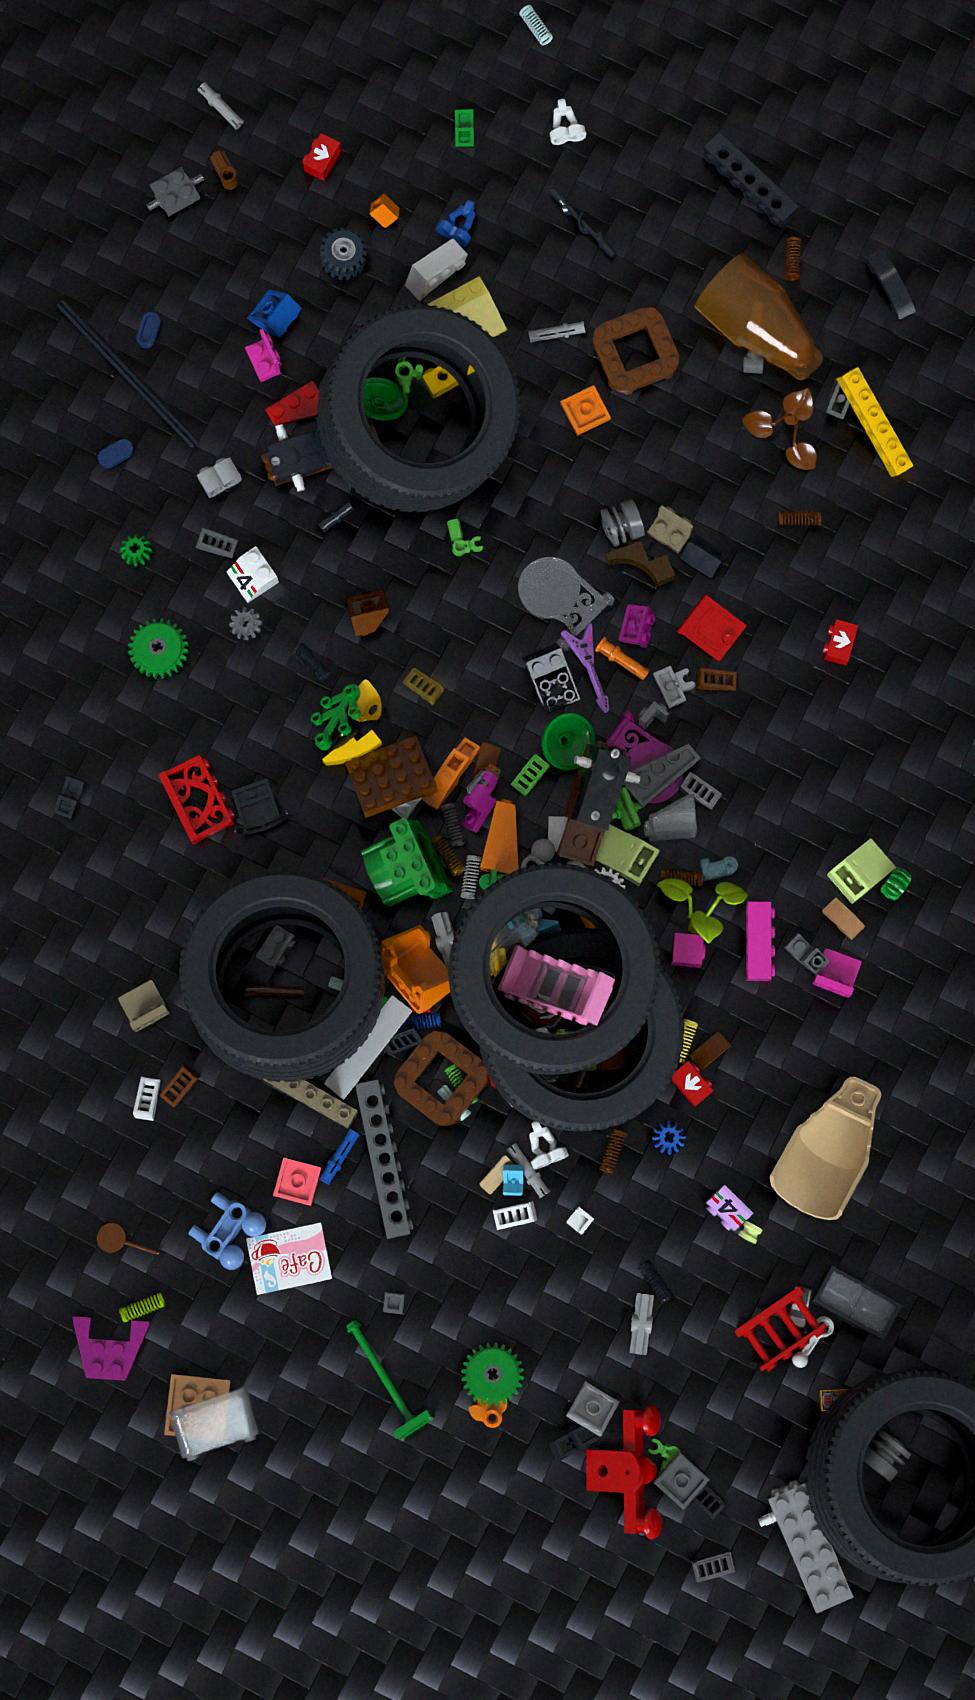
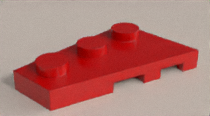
(296, 406)

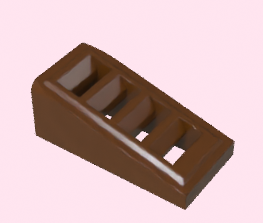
(715, 685)
(191, 1073)

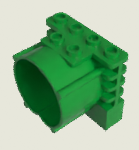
(406, 864)

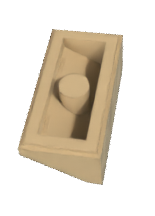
(495, 1176)

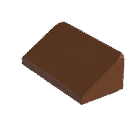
(487, 754)
(709, 1051)

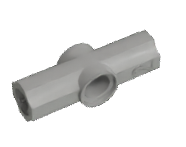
(444, 933)
(641, 1324)

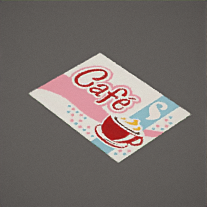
(289, 1258)

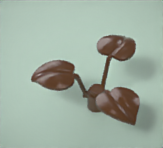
(797, 407)

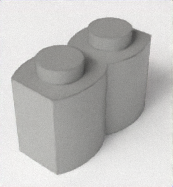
(219, 477)

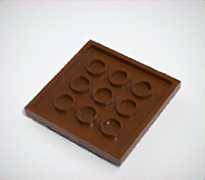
(391, 776)

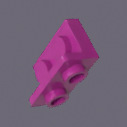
(637, 625)

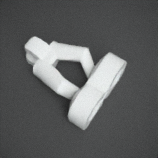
(562, 134)
(544, 1159)

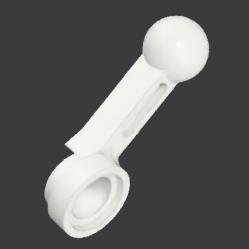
(800, 1359)

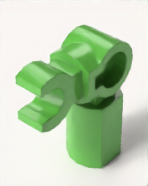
(461, 546)
(667, 1451)

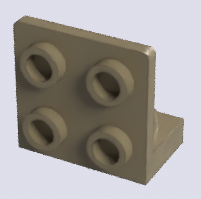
(671, 529)
(143, 1006)

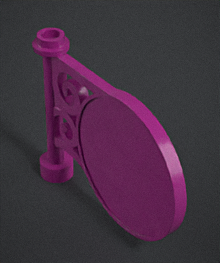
(642, 753)

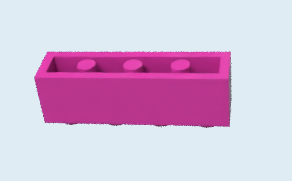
(759, 941)

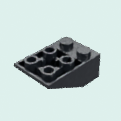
(551, 678)

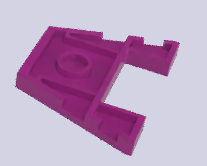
(108, 1357)

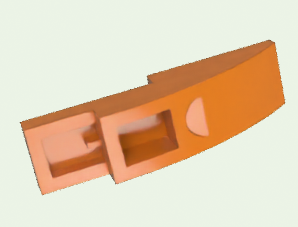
(451, 771)

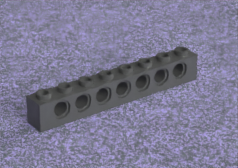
(364, 1092)

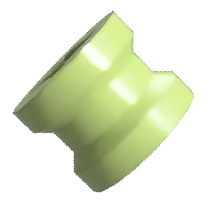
(750, 1232)

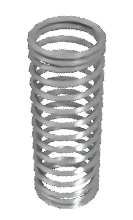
(468, 895)

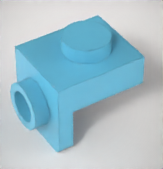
(513, 1180)

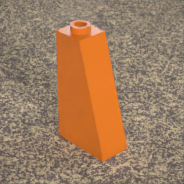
(501, 844)

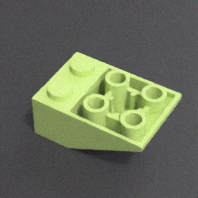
(626, 854)
(861, 871)

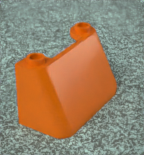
(415, 968)

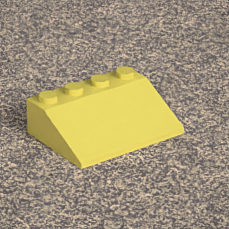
(476, 303)

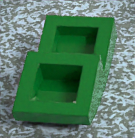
(464, 128)

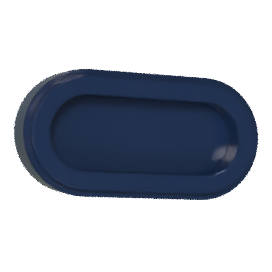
(148, 329)
(115, 453)

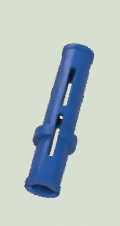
(339, 1156)

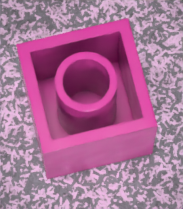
(687, 950)

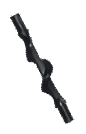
(583, 226)

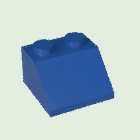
(275, 312)

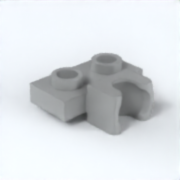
(672, 685)

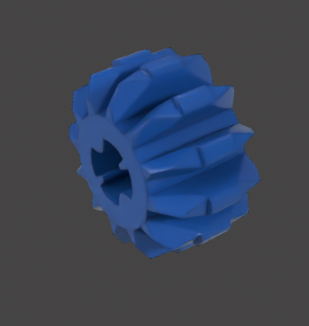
(675, 1139)

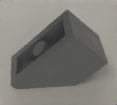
(837, 401)

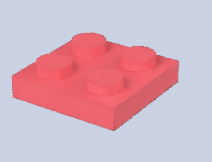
(297, 1181)

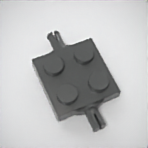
(175, 191)

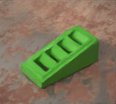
(545, 766)

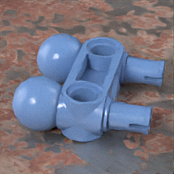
(227, 1229)

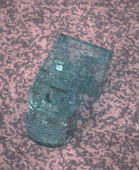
(718, 869)

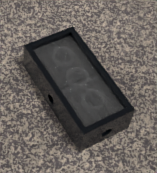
(856, 1302)

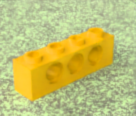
(436, 386)

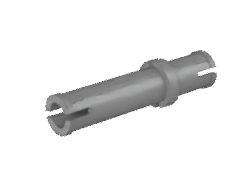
(214, 99)
(557, 331)
(532, 1177)

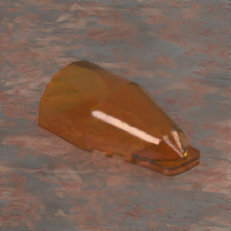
(759, 316)

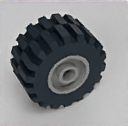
(343, 253)

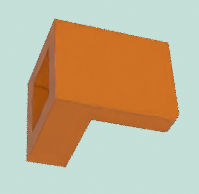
(384, 210)

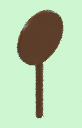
(112, 1238)

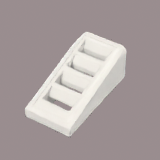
(140, 1097)
(531, 1212)

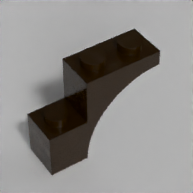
(633, 553)

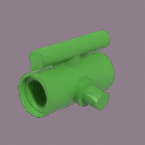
(405, 367)
(627, 811)

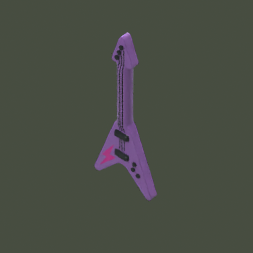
(584, 651)

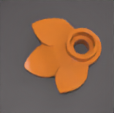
(482, 1412)

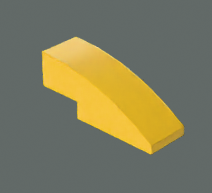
(353, 749)

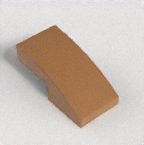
(843, 918)

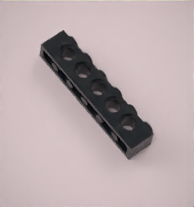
(722, 146)

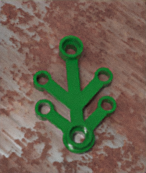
(350, 695)

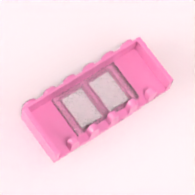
(556, 986)

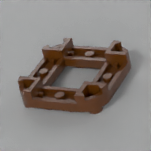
(646, 374)
(462, 1097)

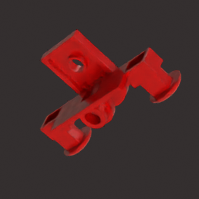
(629, 1471)

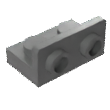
(276, 946)

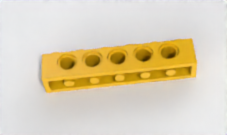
(874, 422)

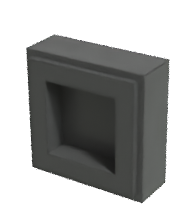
(393, 1303)

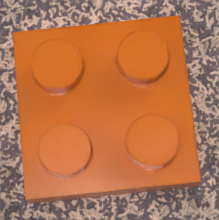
(585, 410)

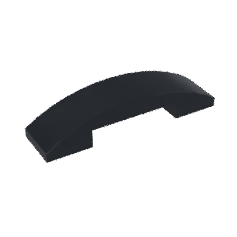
(891, 283)

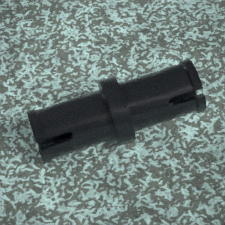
(335, 516)

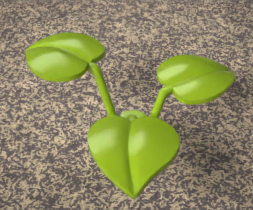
(700, 922)

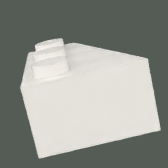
(435, 269)

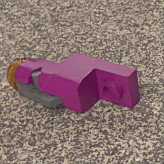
(479, 797)

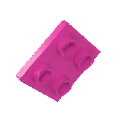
(264, 357)
(838, 974)

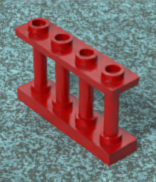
(779, 1308)

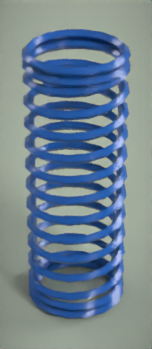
(437, 1021)

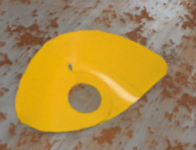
(367, 699)

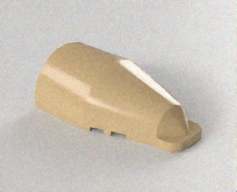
(829, 1152)

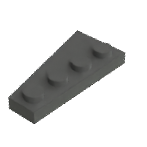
(660, 774)

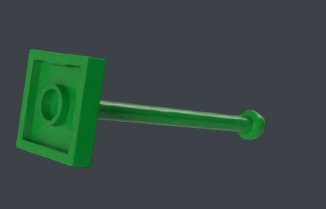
(412, 1422)

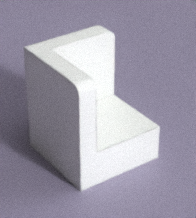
(580, 1220)

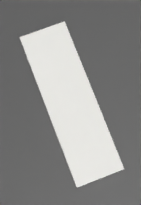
(348, 1074)

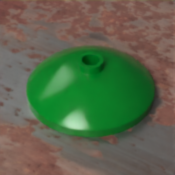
(383, 399)
(576, 733)

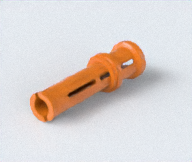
(614, 653)

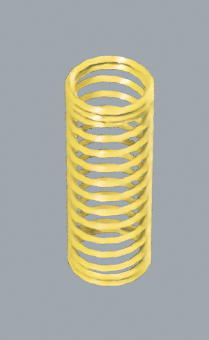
(691, 1024)

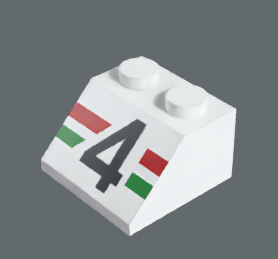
(252, 574)

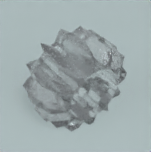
(252, 625)

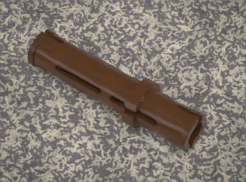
(274, 991)

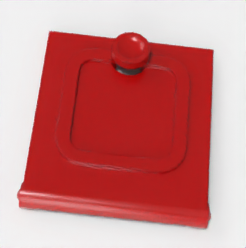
(710, 626)

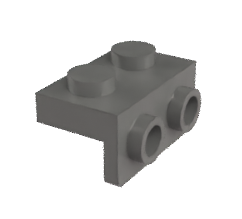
(648, 714)

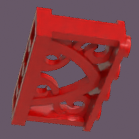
(173, 786)

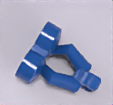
(448, 229)

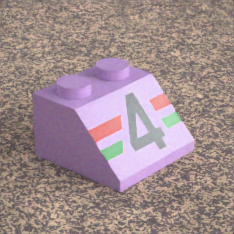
(728, 1208)

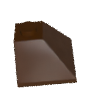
(367, 611)

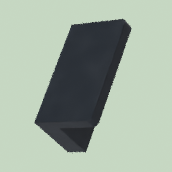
(703, 556)

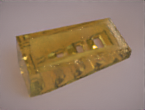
(438, 688)

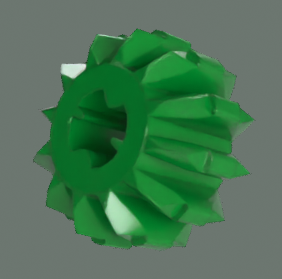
(140, 554)
(896, 883)

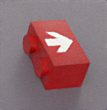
(322, 156)
(841, 642)
(691, 1083)

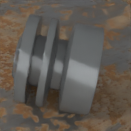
(622, 522)

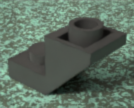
(806, 954)

